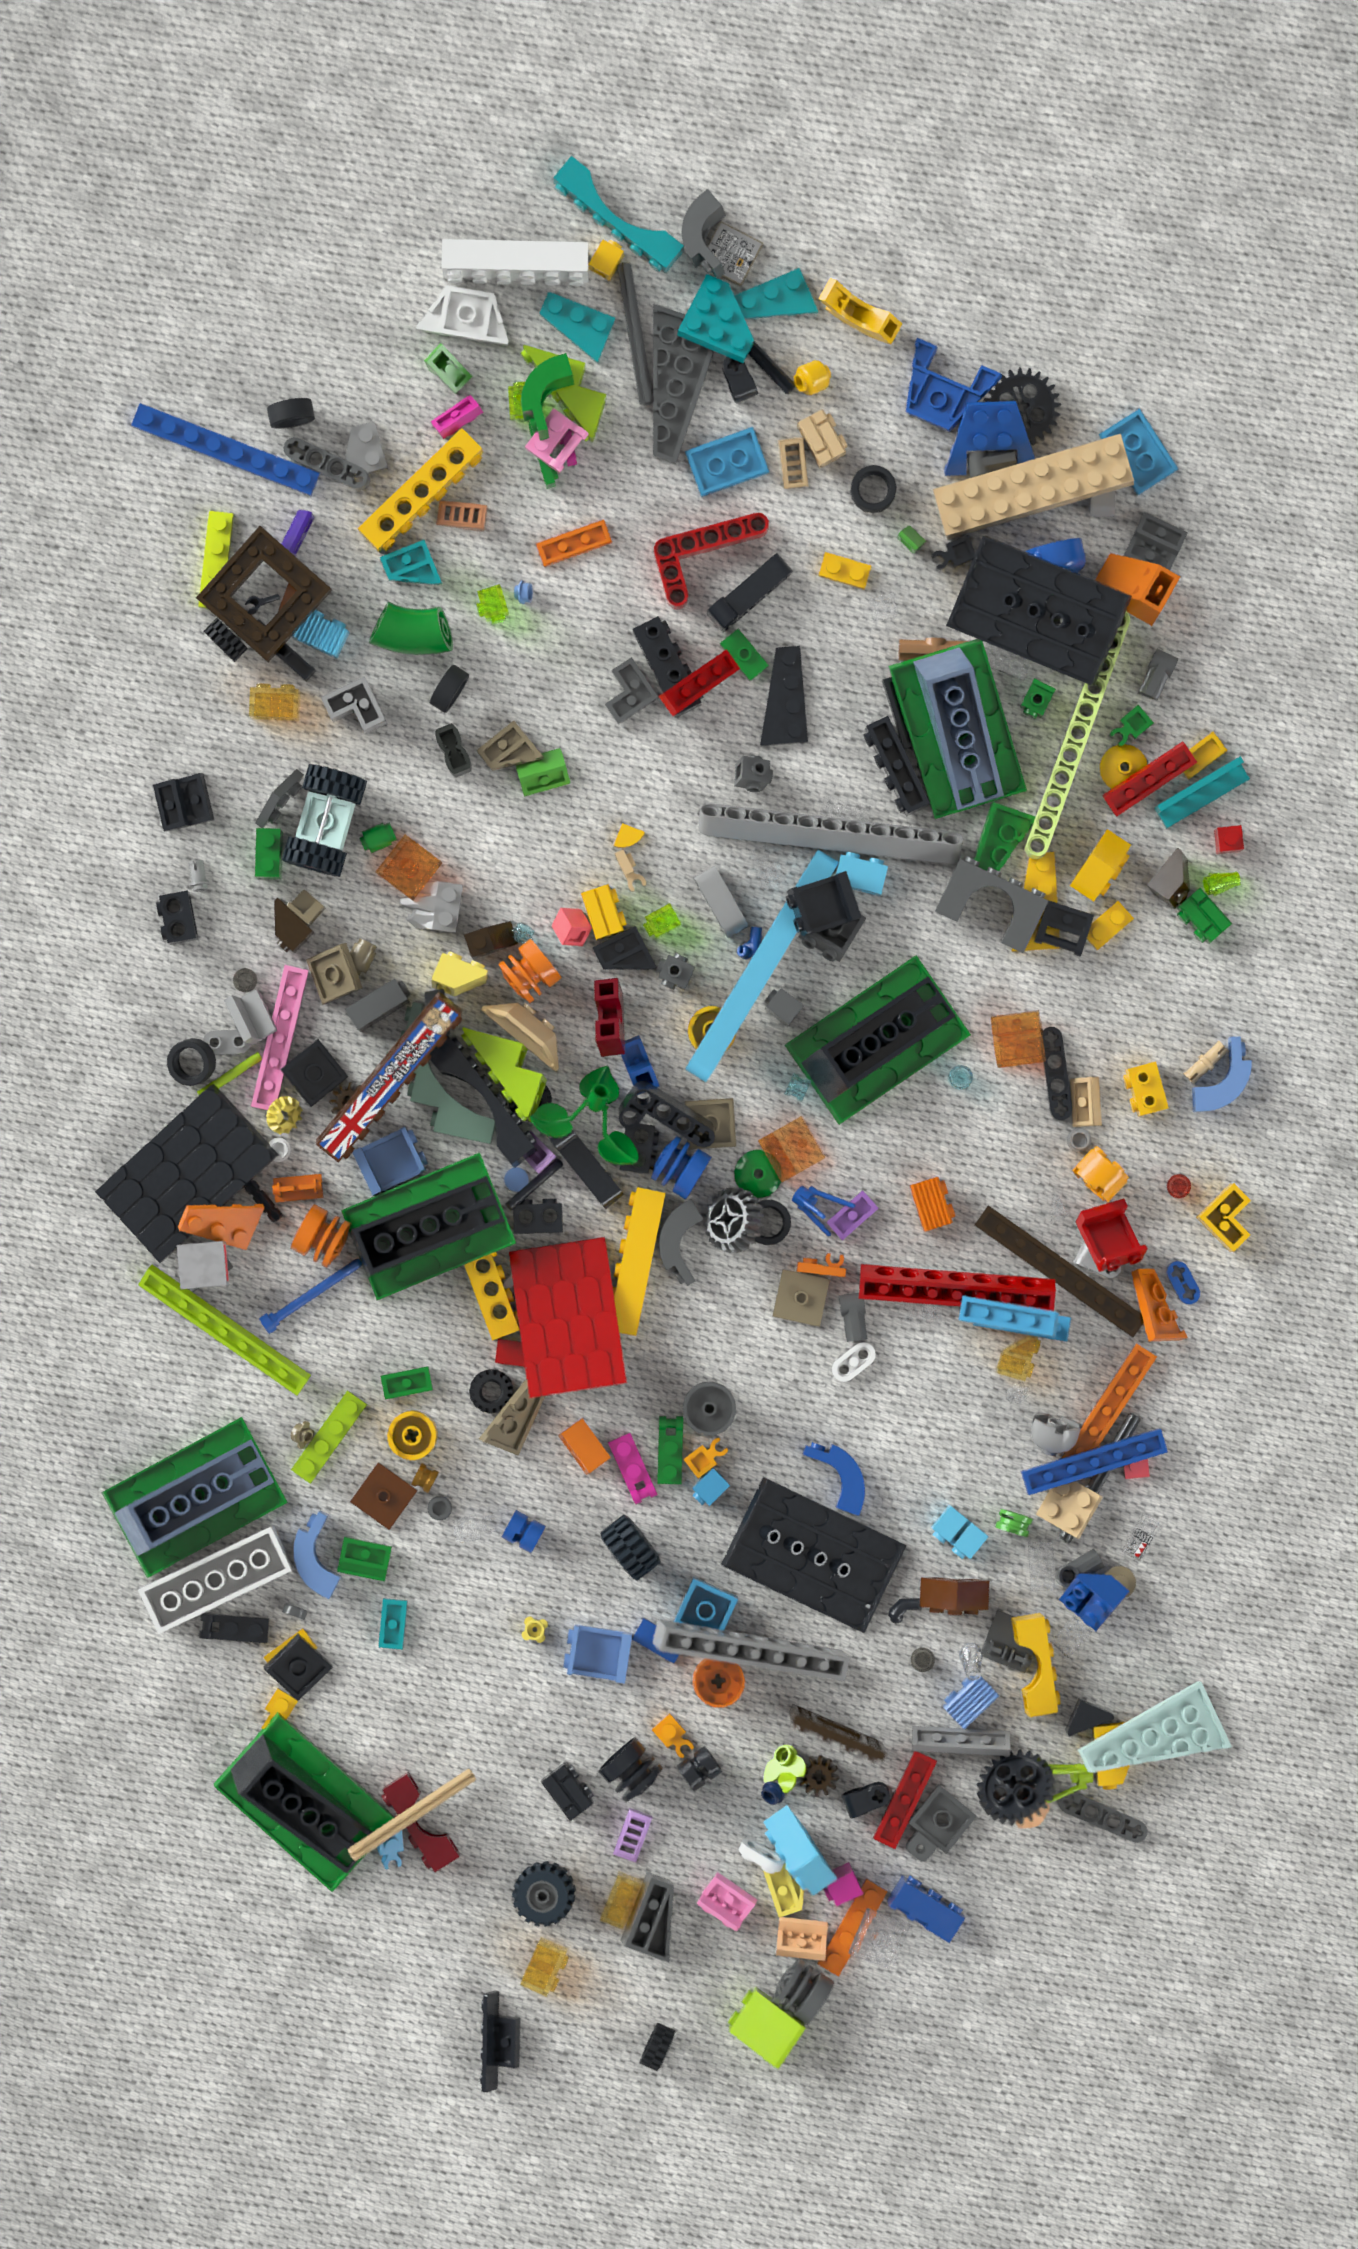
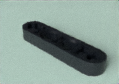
(1058, 1073)

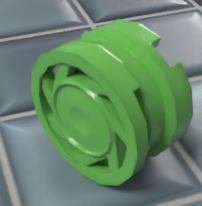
(1014, 1522)

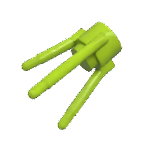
(1078, 1774)

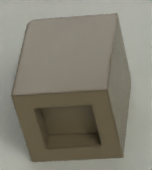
(306, 907)

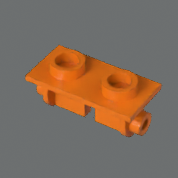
(298, 1188)

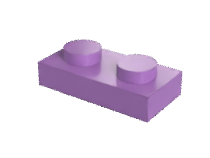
(848, 1218)

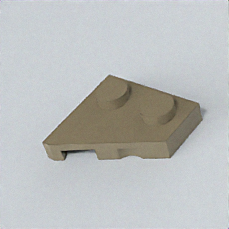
(509, 749)

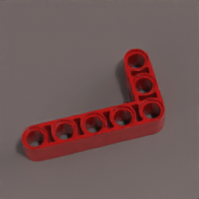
(701, 546)

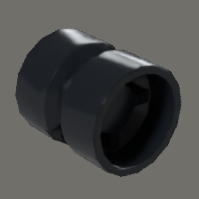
(693, 1775)

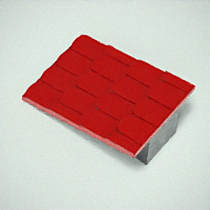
(567, 1317)

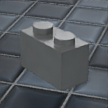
(783, 1006)

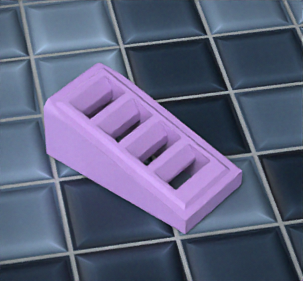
(642, 1817)

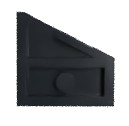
(624, 952)

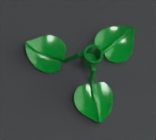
(599, 1090)

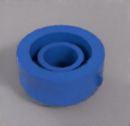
(1064, 553)

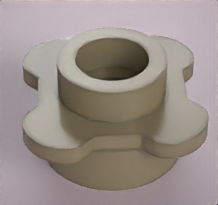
(302, 1434)

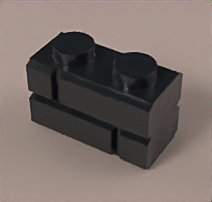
(568, 1791)

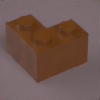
(954, 1595)

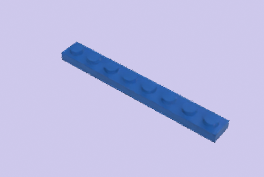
(225, 449)

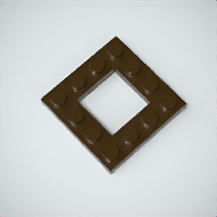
(219, 592)
(832, 1731)

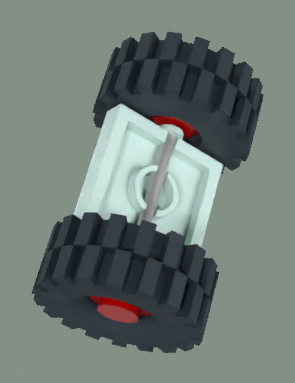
(324, 820)

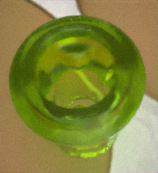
(1220, 882)

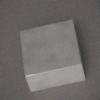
(203, 1265)

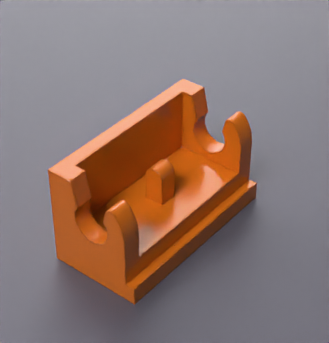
(584, 1446)

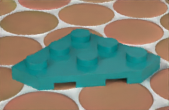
(717, 321)

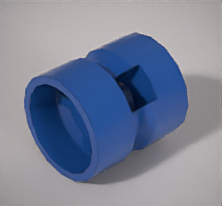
(523, 1531)

